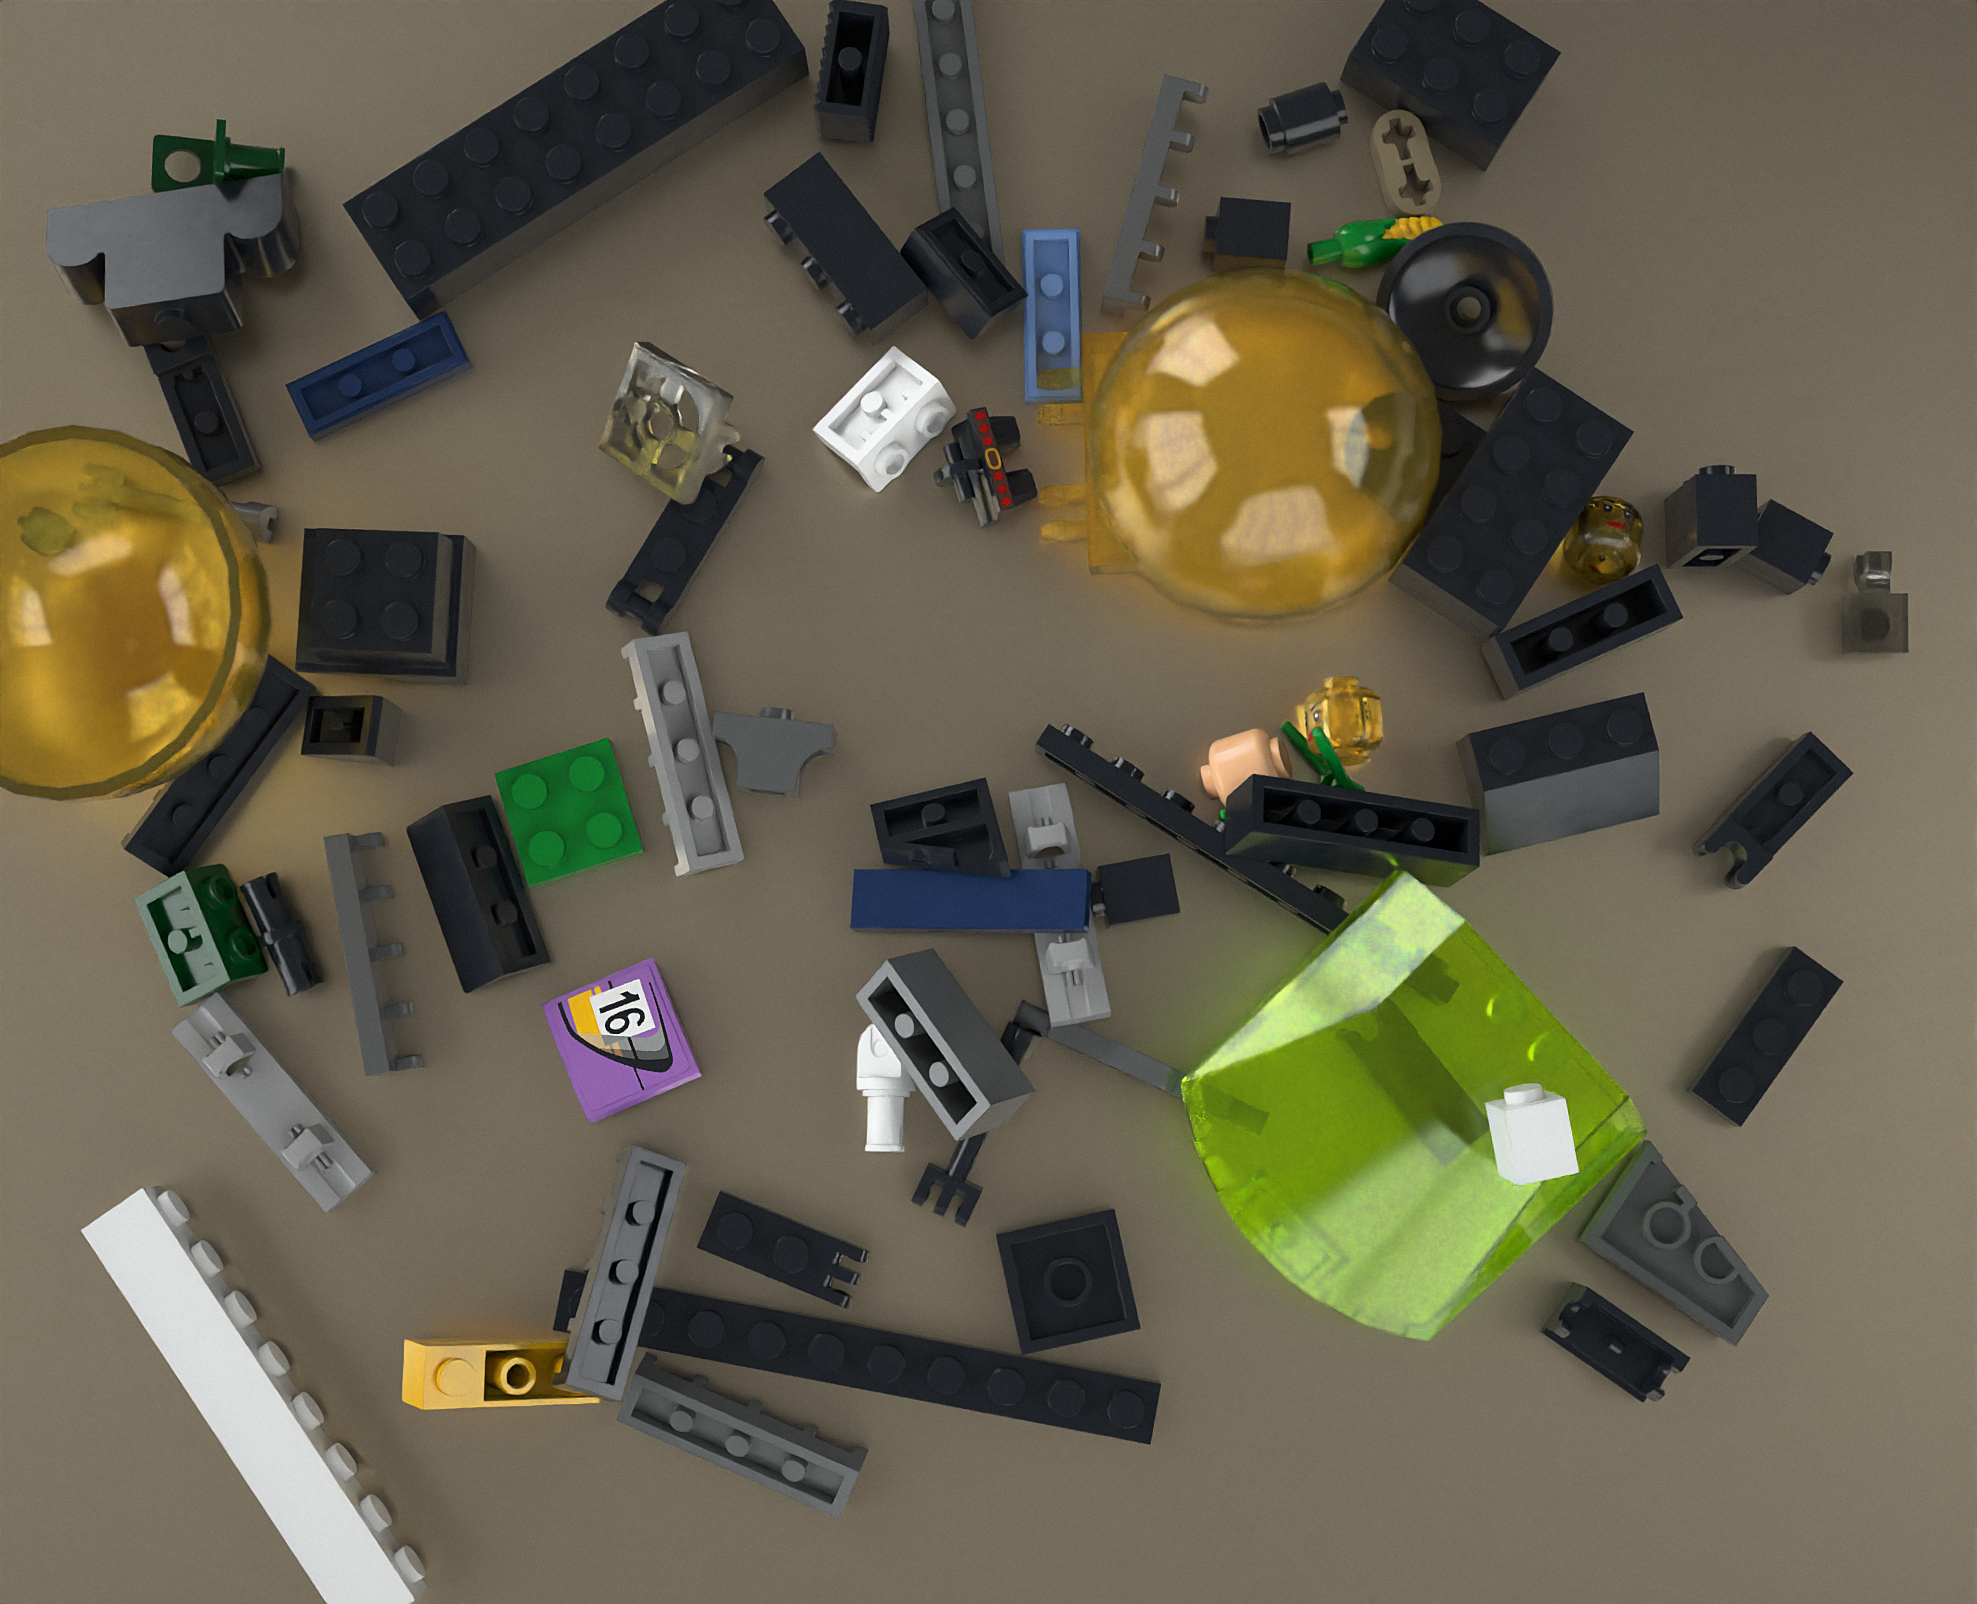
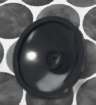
(1425, 294)

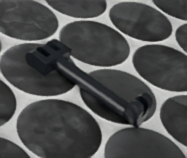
(954, 1180)

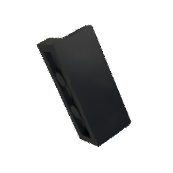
(477, 892)

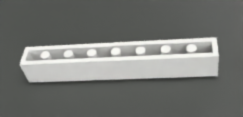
(252, 1402)

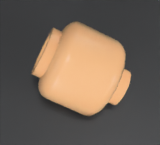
(1240, 756)

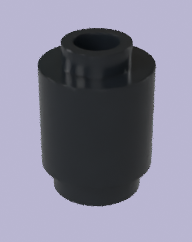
(1302, 119)

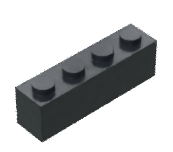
(1351, 830)

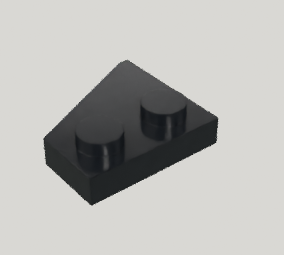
(943, 831)

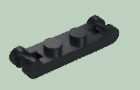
(682, 545)

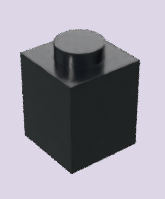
(1247, 234)
(1787, 550)
(1135, 891)

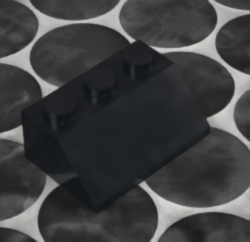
(1562, 773)

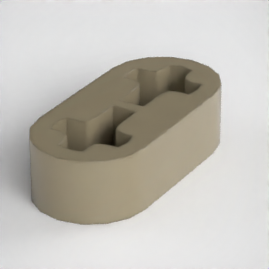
(1417, 162)

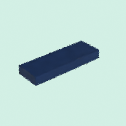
(379, 376)

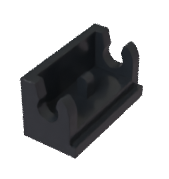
(1613, 1343)

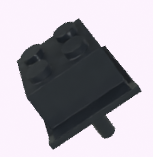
(386, 605)

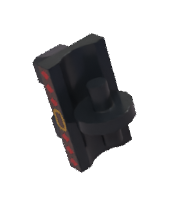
(978, 469)

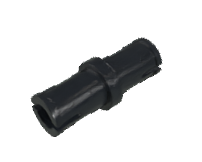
(281, 934)

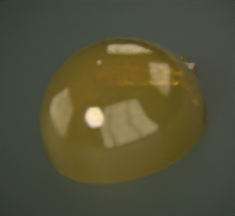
(1251, 445)
(122, 615)

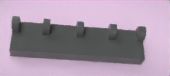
(1148, 191)
(364, 955)
(740, 1438)

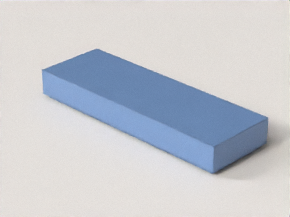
(1051, 310)

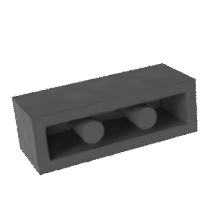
(944, 1044)

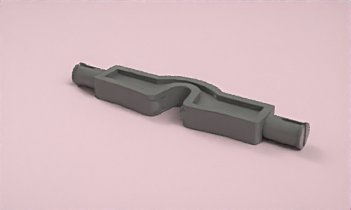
(1102, 1049)

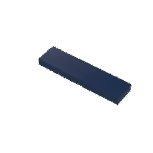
(971, 903)

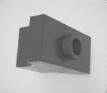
(772, 748)

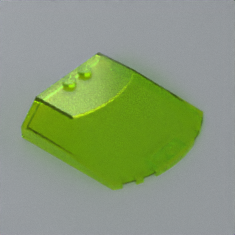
(1359, 1122)

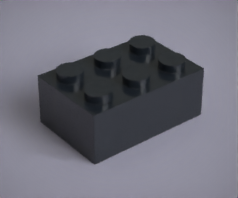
(1453, 68)

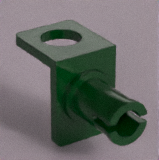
(217, 160)

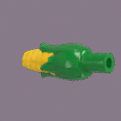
(1369, 241)

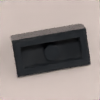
(962, 272)

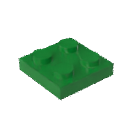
(569, 812)

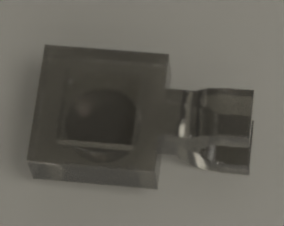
(1874, 617)

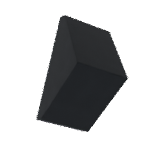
(352, 729)

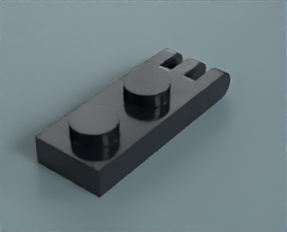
(781, 1248)

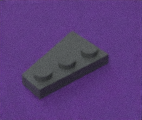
(1671, 1247)

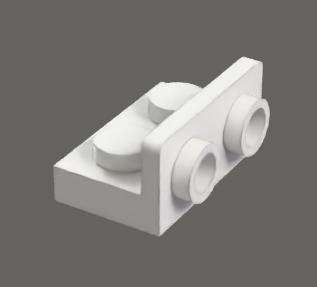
(887, 418)

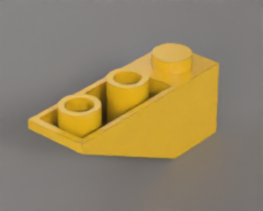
(484, 1373)

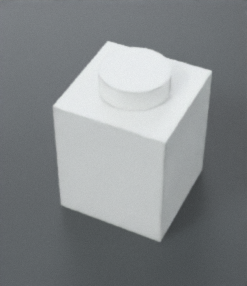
(1531, 1135)

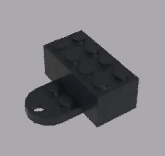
(1506, 502)

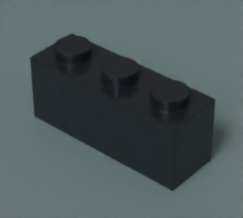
(844, 250)
(1581, 632)

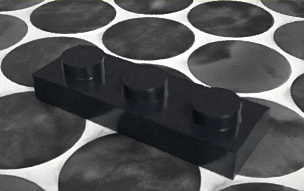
(1764, 1036)

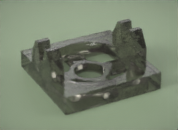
(633, 408)

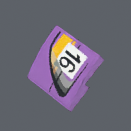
(621, 1040)

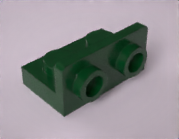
(200, 933)

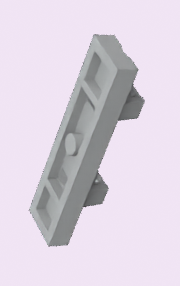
(1067, 961)
(274, 1102)

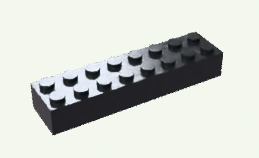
(573, 143)

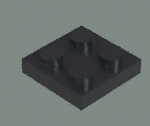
(1068, 1281)

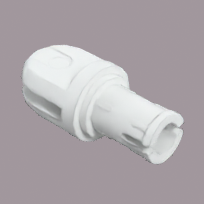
(886, 1085)

